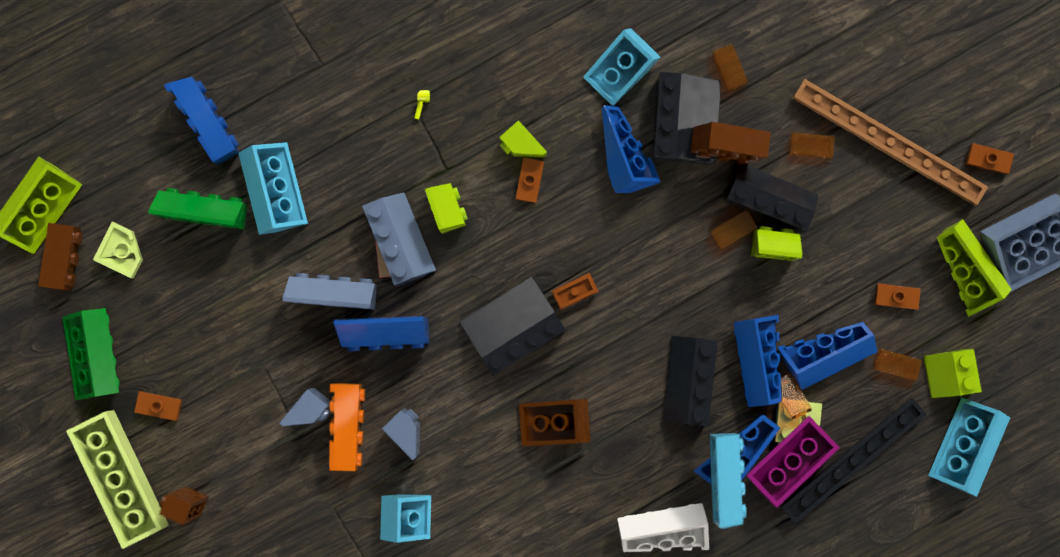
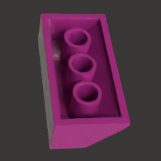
(792, 461)

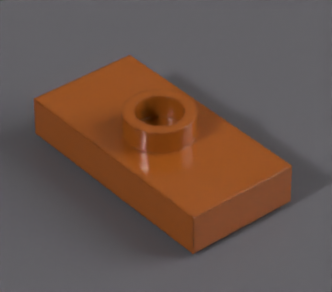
(989, 159)
(529, 180)
(574, 291)
(897, 296)
(158, 405)

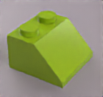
(446, 208)
(776, 245)
(952, 373)

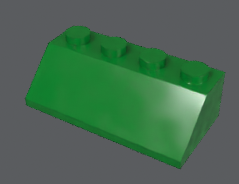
(199, 209)
(90, 354)

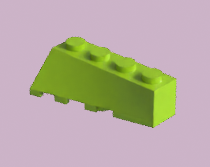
(972, 268)

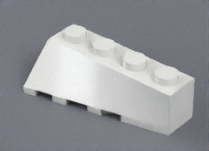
(665, 529)

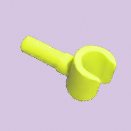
(423, 96)

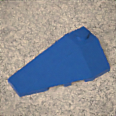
(626, 163)

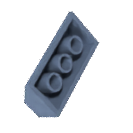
(399, 238)
(331, 292)

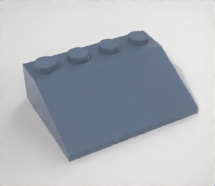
(1026, 242)

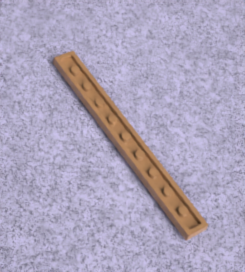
(890, 142)

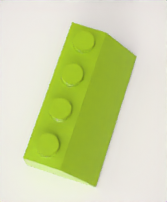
(35, 203)

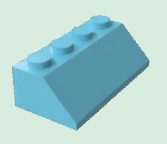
(272, 187)
(969, 446)
(726, 479)

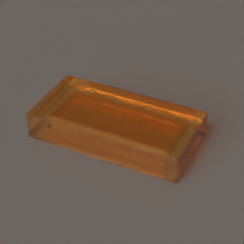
(730, 67)
(812, 145)
(733, 229)
(898, 364)
(793, 398)

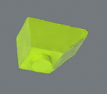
(521, 142)

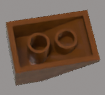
(554, 422)

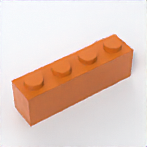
(346, 426)

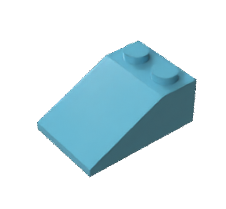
(621, 66)

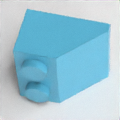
(405, 517)

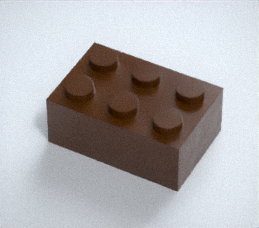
(730, 142)

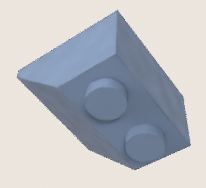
(308, 409)
(405, 432)

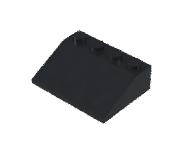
(681, 105)
(512, 326)

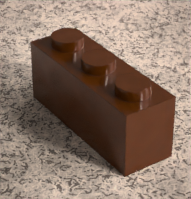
(60, 256)
(183, 505)

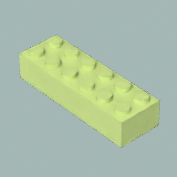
(117, 478)

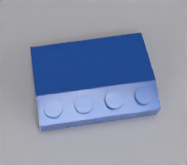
(382, 332)

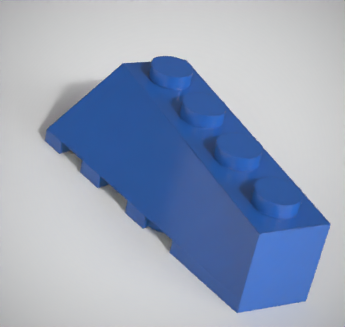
(204, 119)
(827, 354)
(759, 359)
(755, 440)

